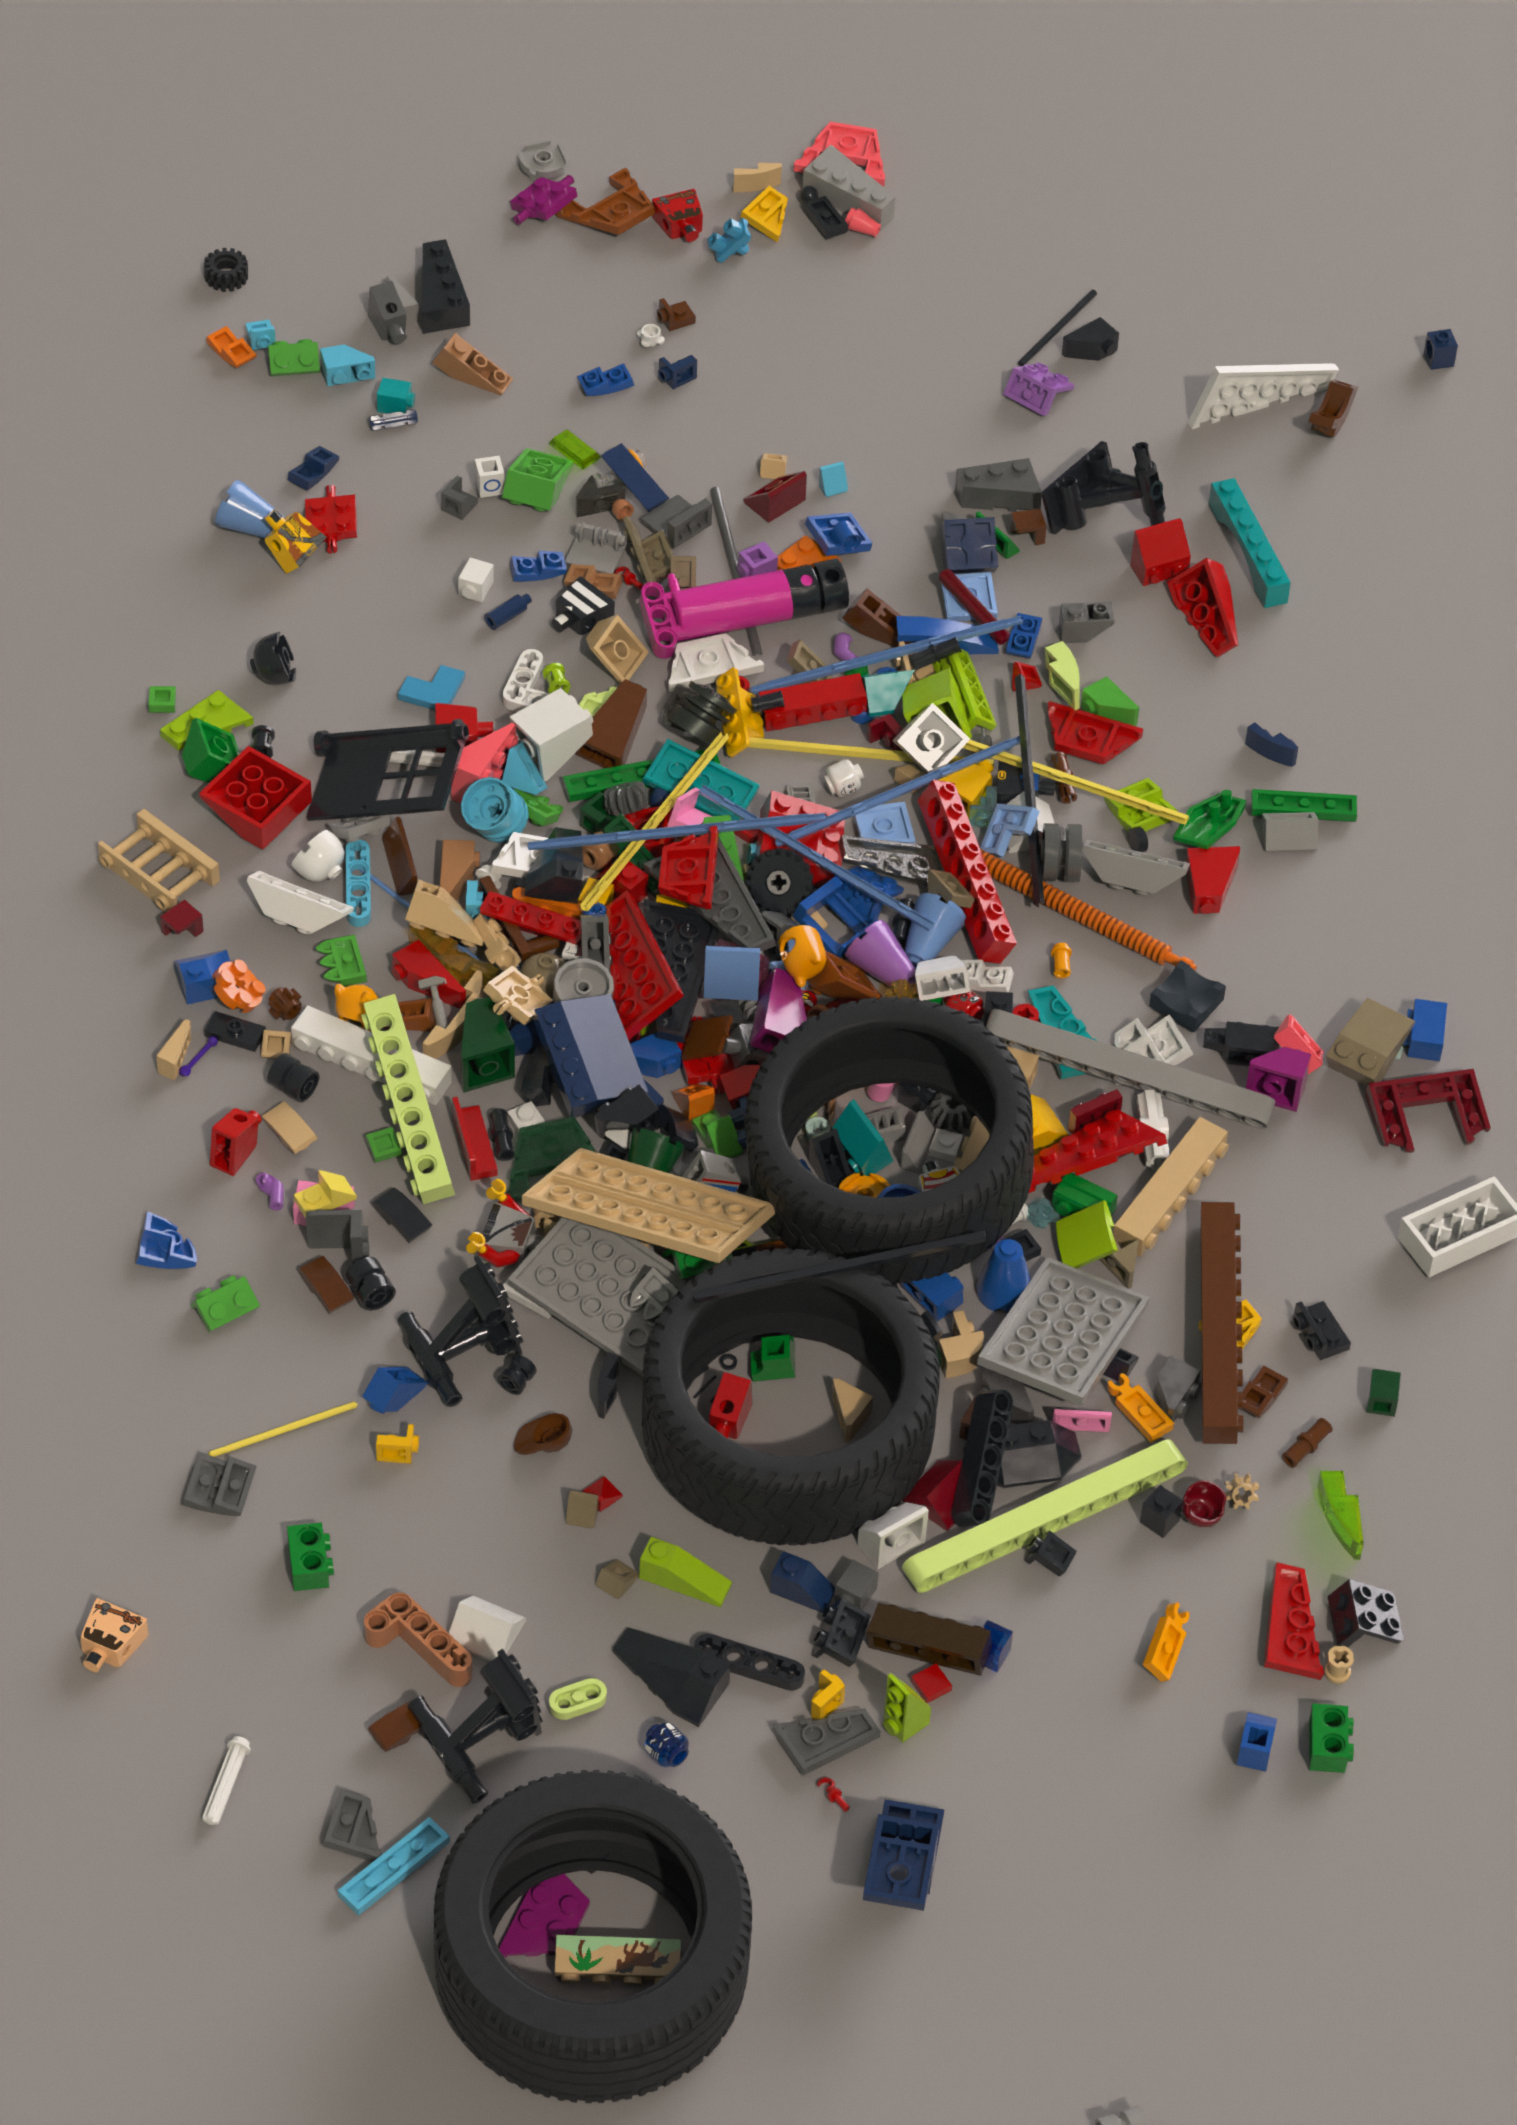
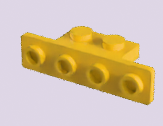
(744, 722)

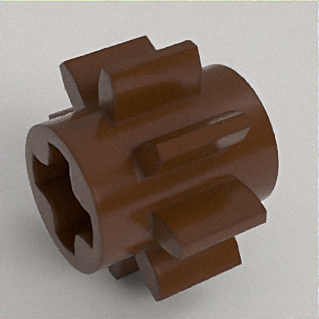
(285, 1003)

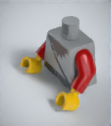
(507, 1232)

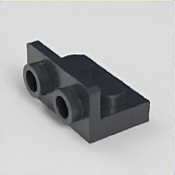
(1320, 1329)
(841, 1632)

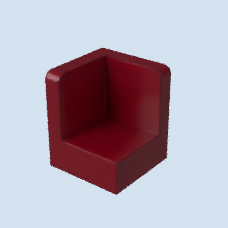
(182, 918)

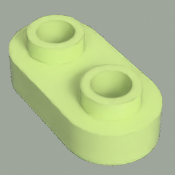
(576, 1699)

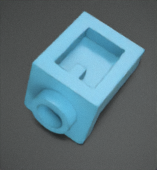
(474, 899)

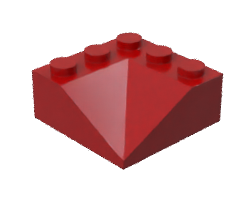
(257, 796)
(823, 842)

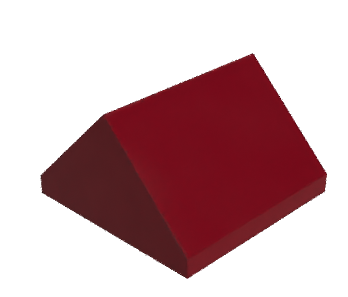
(778, 496)
(937, 1492)

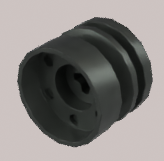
(702, 712)

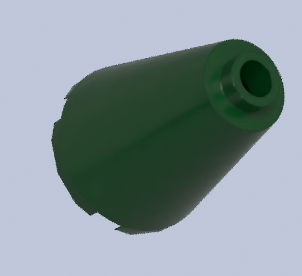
(653, 1150)

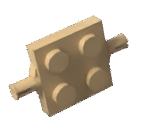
(517, 994)

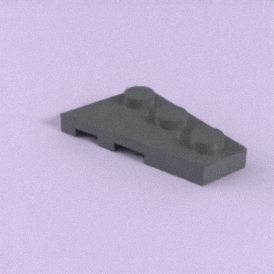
(825, 1740)

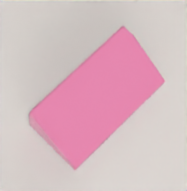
(1083, 1420)

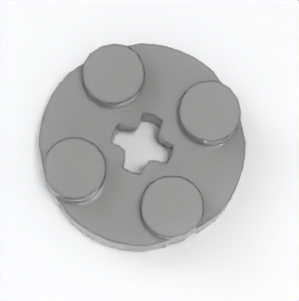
(554, 158)

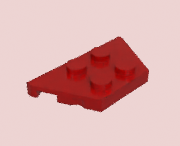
(1089, 734)
(689, 869)

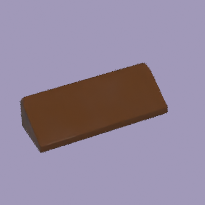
(400, 858)

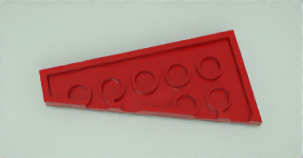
(639, 970)

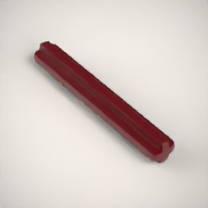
(971, 603)

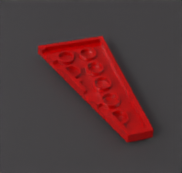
(1094, 1147)

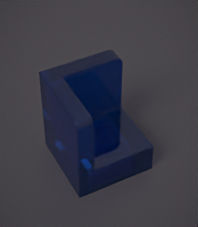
(1001, 1645)

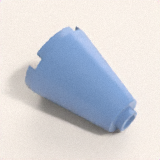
(244, 511)
(947, 920)

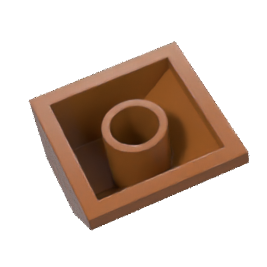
(842, 980)

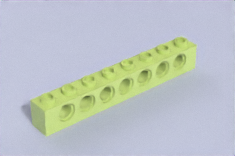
(437, 1183)

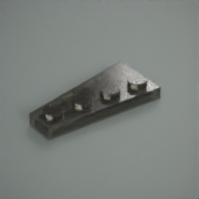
(891, 858)

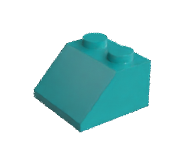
(861, 1141)

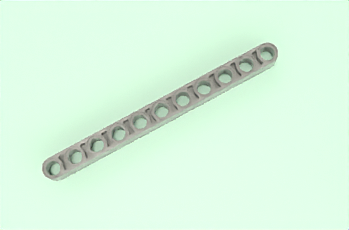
(1132, 1069)

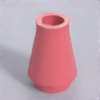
(861, 222)

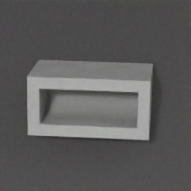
(1290, 831)

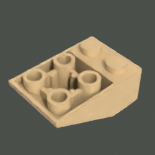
(438, 910)

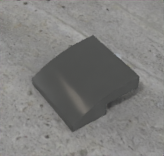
(219, 1485)

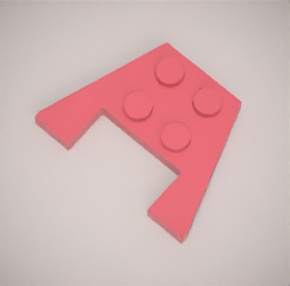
(853, 141)

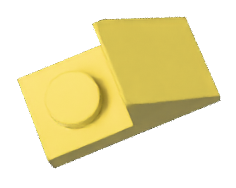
(326, 1195)

